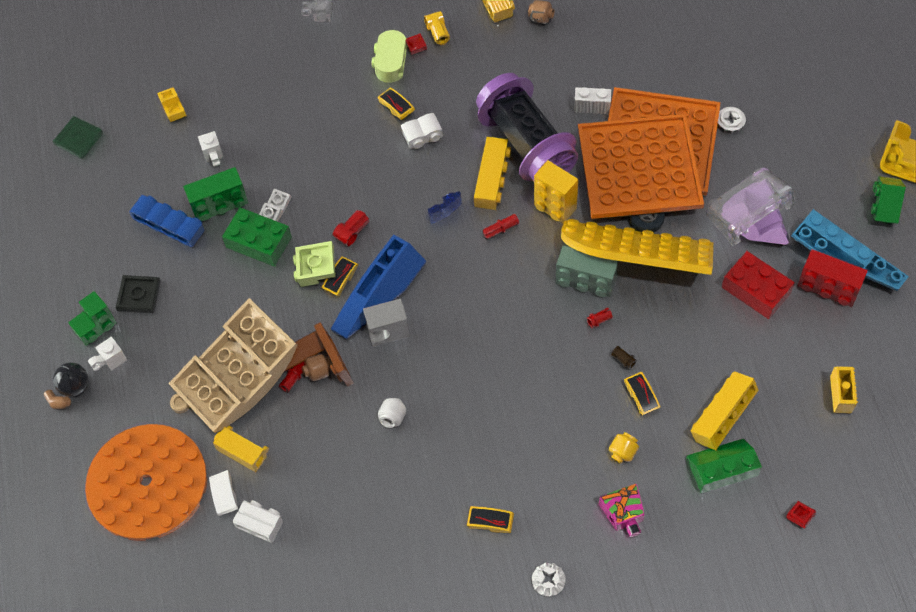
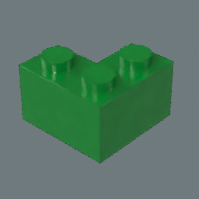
(889, 199)
(93, 320)

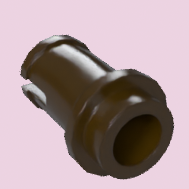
(623, 357)

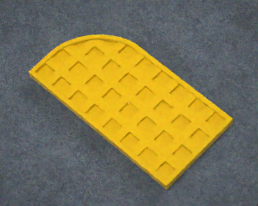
(639, 247)

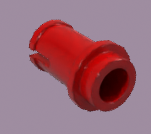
(598, 318)

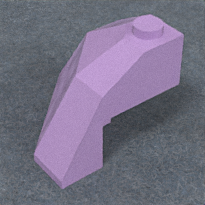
(768, 229)

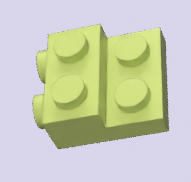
(314, 263)

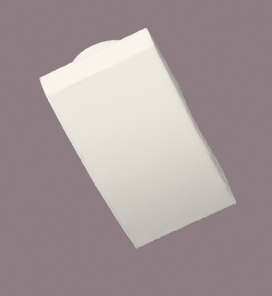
(276, 205)
(223, 493)

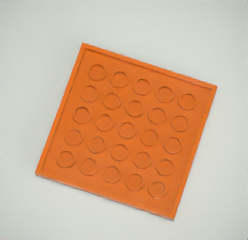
(701, 118)
(639, 166)

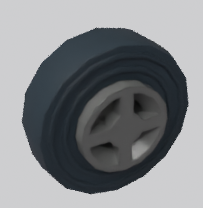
(654, 224)

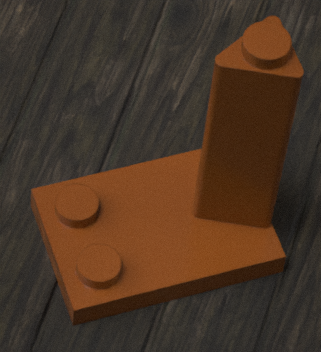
(316, 343)

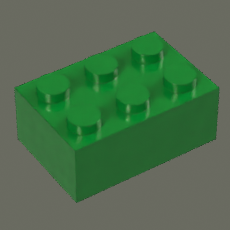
(216, 194)
(257, 236)

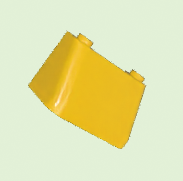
(900, 153)

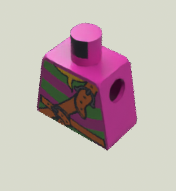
(624, 509)

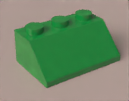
(725, 466)

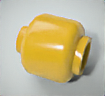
(623, 447)

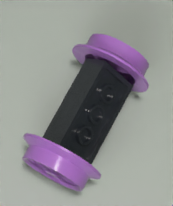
(509, 105)

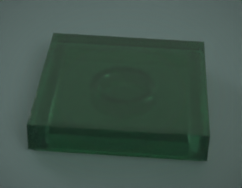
(77, 137)

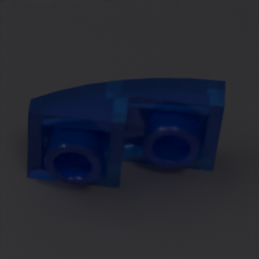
(450, 204)

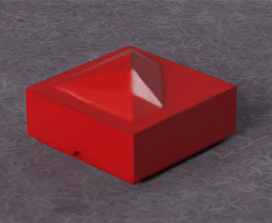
(416, 44)
(801, 514)

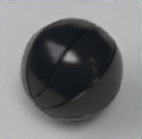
(70, 379)

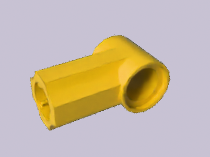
(436, 24)

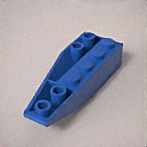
(382, 282)

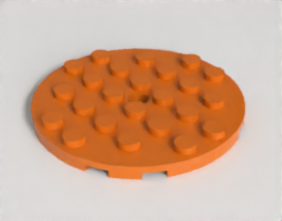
(153, 510)

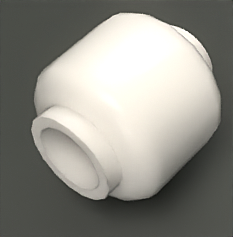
(391, 412)

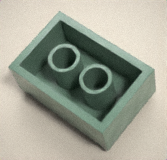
(586, 272)

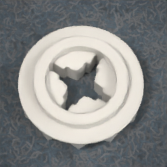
(736, 115)
(548, 588)

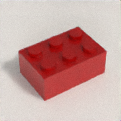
(832, 278)
(758, 284)

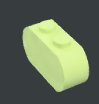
(390, 56)

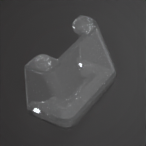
(749, 203)

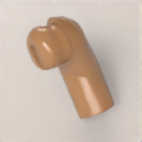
(57, 402)

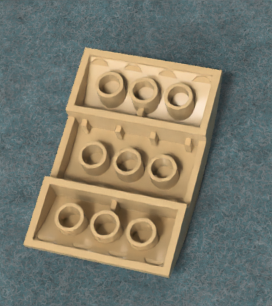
(235, 368)

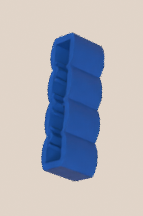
(167, 221)

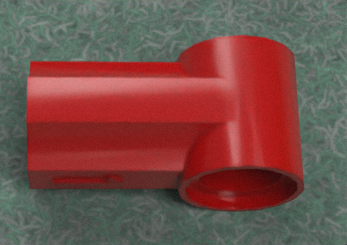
(348, 231)

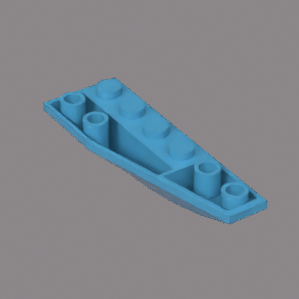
(826, 237)

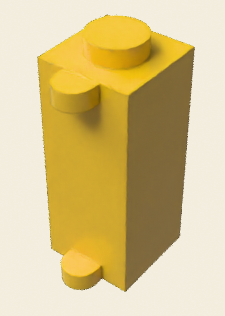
(240, 449)

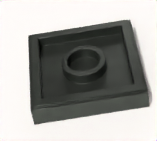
(138, 294)

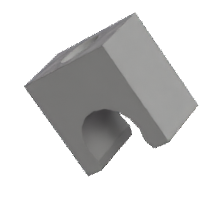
(386, 322)

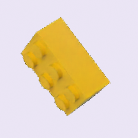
(555, 192)

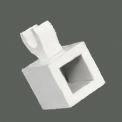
(211, 148)
(109, 354)

